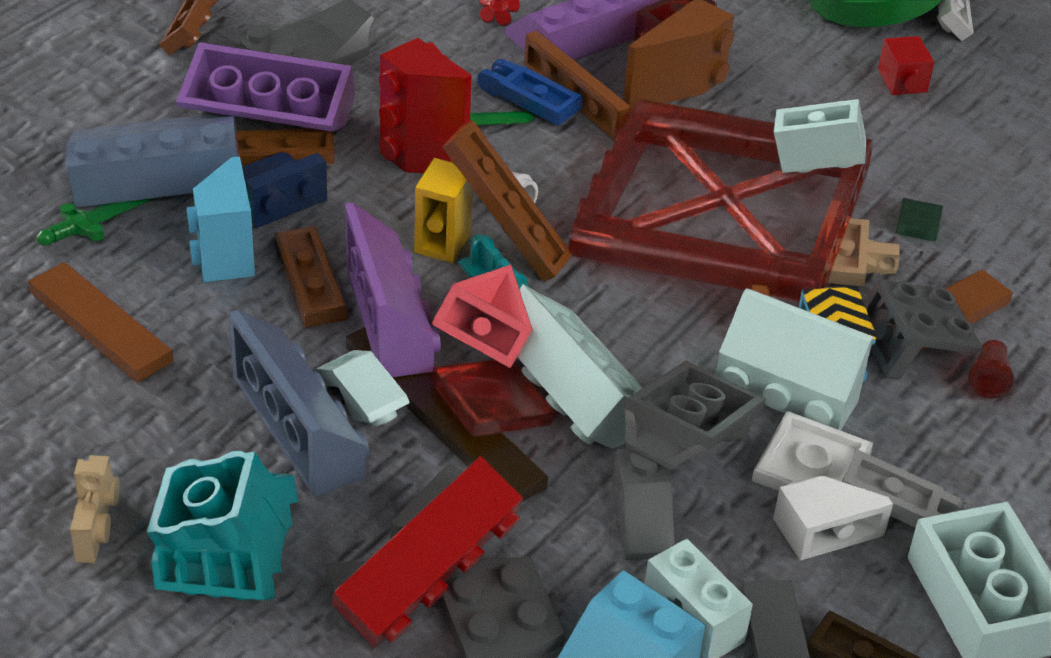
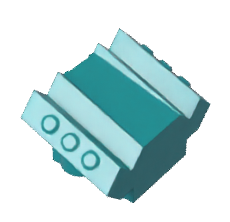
(221, 527)

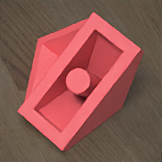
(487, 314)

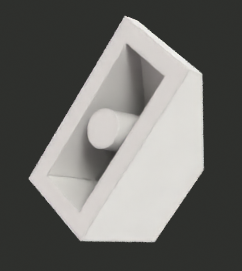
(829, 515)

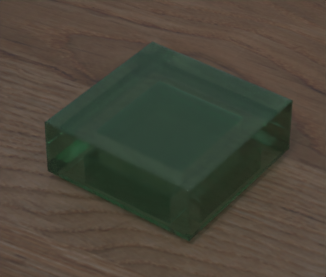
(919, 219)

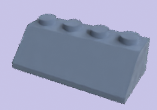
(295, 405)

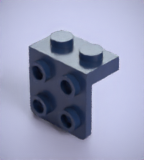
(284, 186)

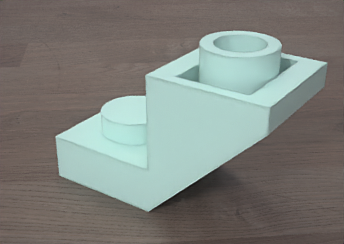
(365, 386)

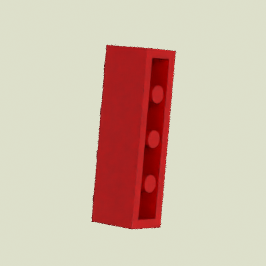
(427, 552)

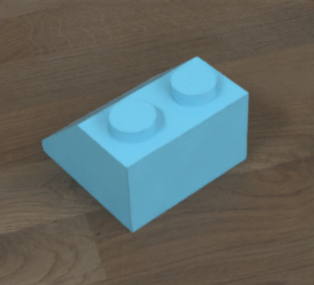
(222, 225)
(634, 623)

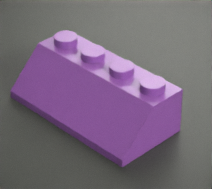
(581, 25)
(268, 87)
(389, 296)

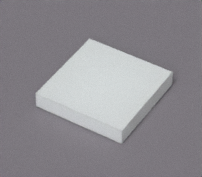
(805, 451)

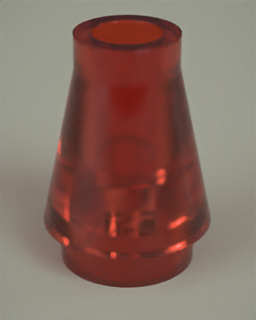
(991, 371)

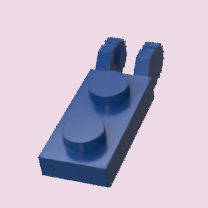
(530, 91)

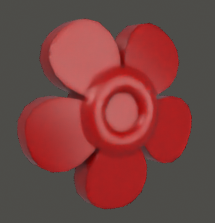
(500, 9)

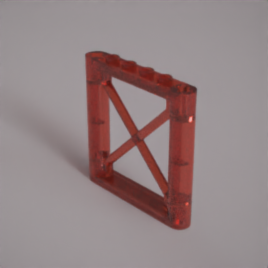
(641, 247)

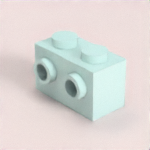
(820, 136)

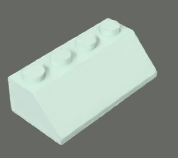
(576, 371)

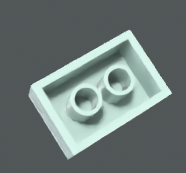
(985, 581)

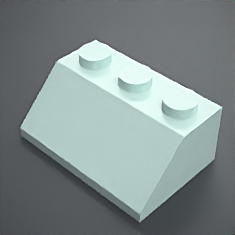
(794, 359)

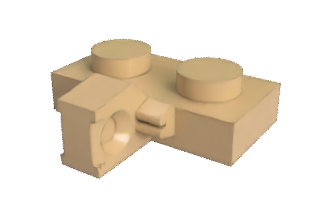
(862, 256)
(96, 492)

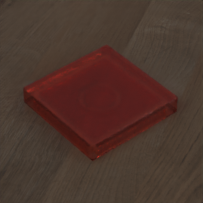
(491, 397)

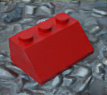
(421, 104)

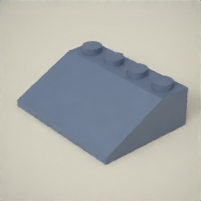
(147, 158)

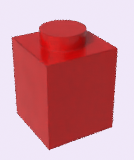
(905, 65)

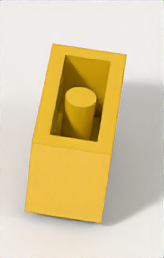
(442, 211)

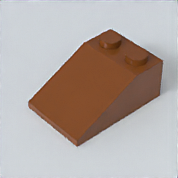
(680, 55)

